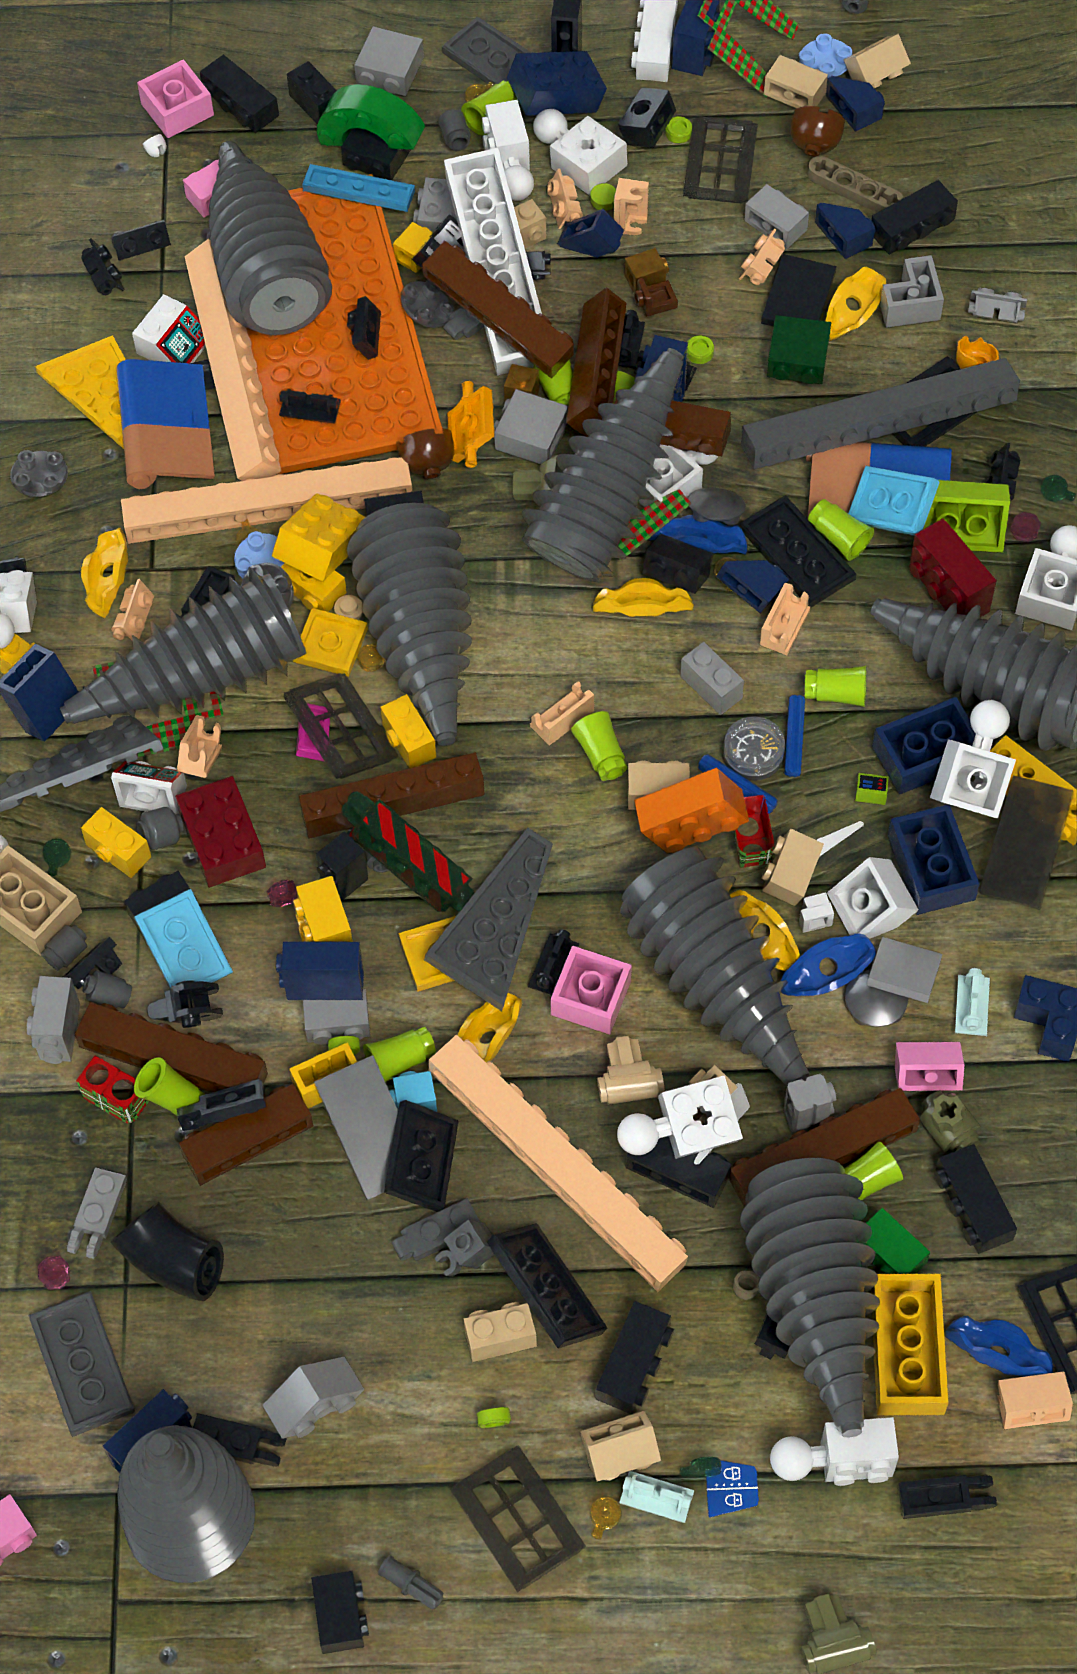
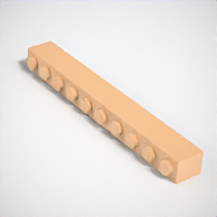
(233, 372)
(258, 500)
(558, 1163)

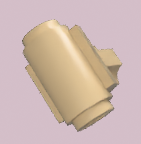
(628, 1076)

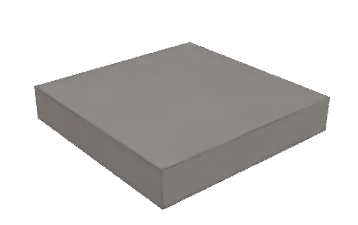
(904, 969)

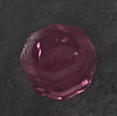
(1025, 527)
(282, 893)
(54, 1272)

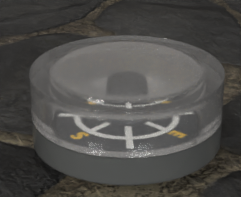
(754, 748)

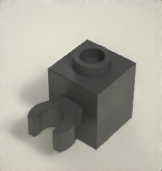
(467, 1247)

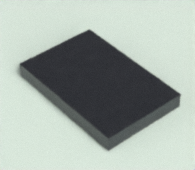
(799, 289)
(421, 1156)

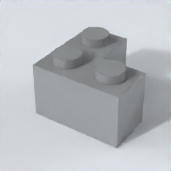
(916, 297)
(312, 1394)

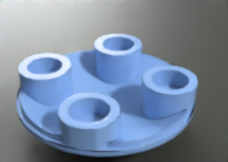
(826, 55)
(255, 550)

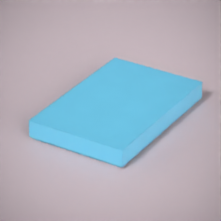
(893, 500)
(183, 941)

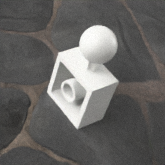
(508, 134)
(584, 152)
(677, 472)
(1051, 582)
(16, 604)
(991, 770)
(640, 1133)
(865, 1456)

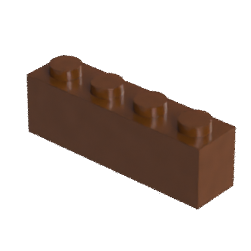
(697, 428)
(246, 1135)

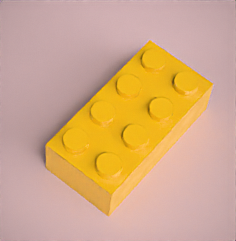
(910, 1345)

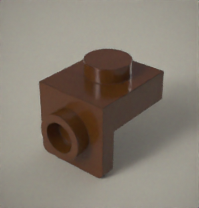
(655, 297)

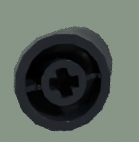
(172, 1253)

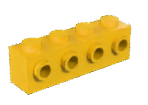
(1031, 768)

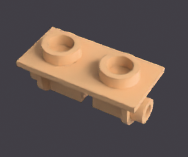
(562, 195)
(767, 249)
(136, 604)

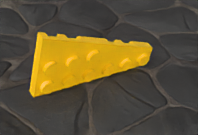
(90, 383)

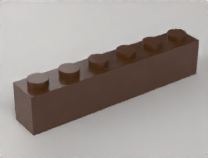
(498, 308)
(596, 357)
(402, 790)
(137, 1041)
(838, 1139)

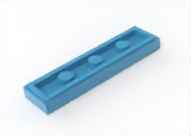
(358, 187)

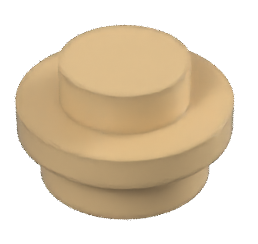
(349, 606)

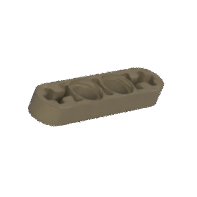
(852, 190)

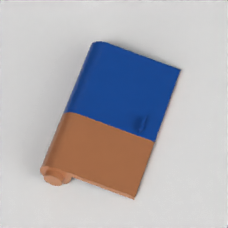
(164, 421)
(839, 470)

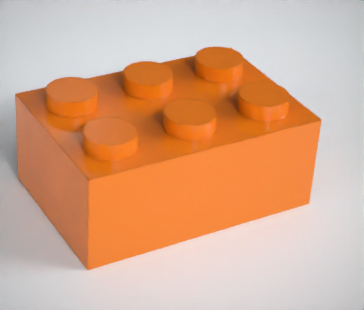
(692, 811)

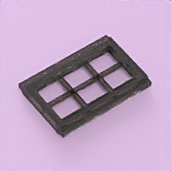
(745, 160)
(320, 739)
(492, 1536)

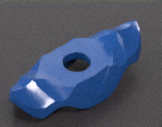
(705, 535)
(849, 954)
(979, 1337)

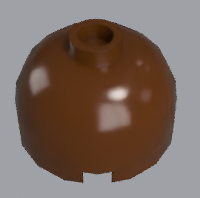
(815, 130)
(427, 452)

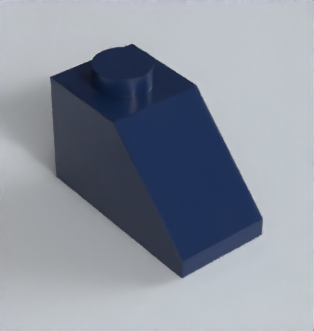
(855, 101)
(845, 228)
(592, 234)
(753, 581)

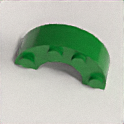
(370, 110)

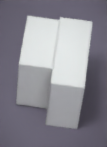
(816, 913)

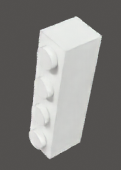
(654, 39)

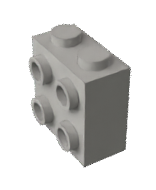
(389, 61)
(434, 203)
(530, 427)
(54, 1019)

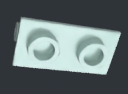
(972, 1003)
(656, 1496)

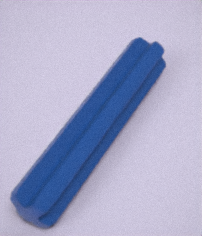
(794, 739)
(748, 788)

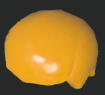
(975, 352)

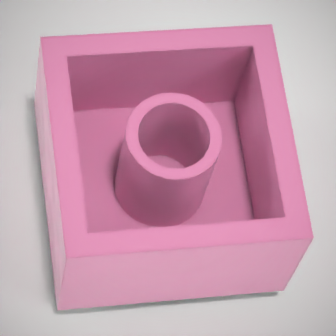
(175, 98)
(591, 990)

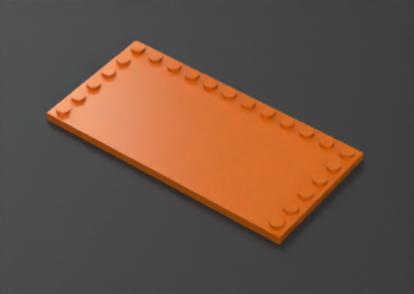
(379, 395)

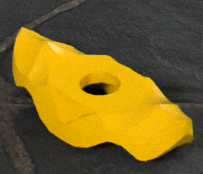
(865, 288)
(102, 590)
(642, 598)
(781, 940)
(491, 1019)

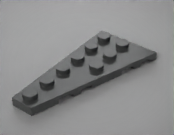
(80, 760)
(489, 931)

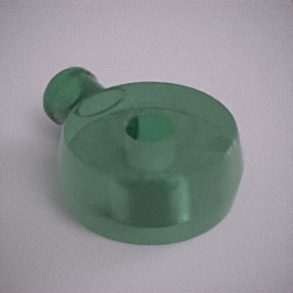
(1056, 488)
(56, 860)
(702, 1468)

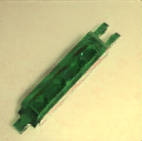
(407, 853)

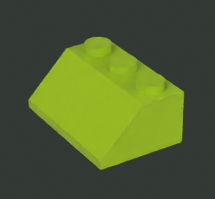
(974, 512)

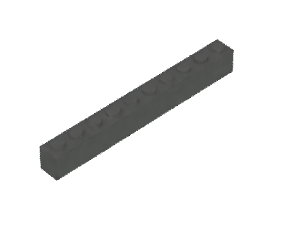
(879, 413)

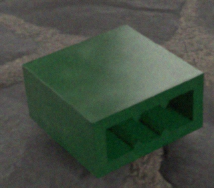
(798, 349)

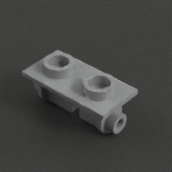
(1007, 304)

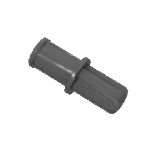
(410, 1582)

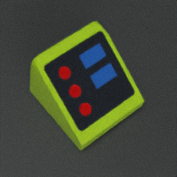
(872, 788)

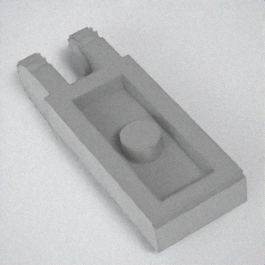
(97, 1210)

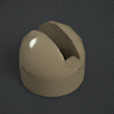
(746, 1285)

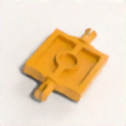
(471, 423)

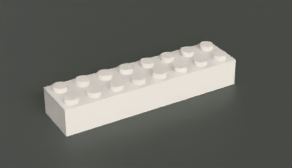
(491, 235)

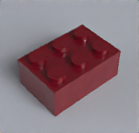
(951, 570)
(220, 831)

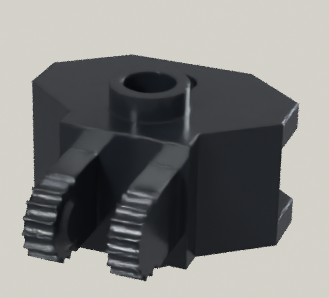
(186, 1004)

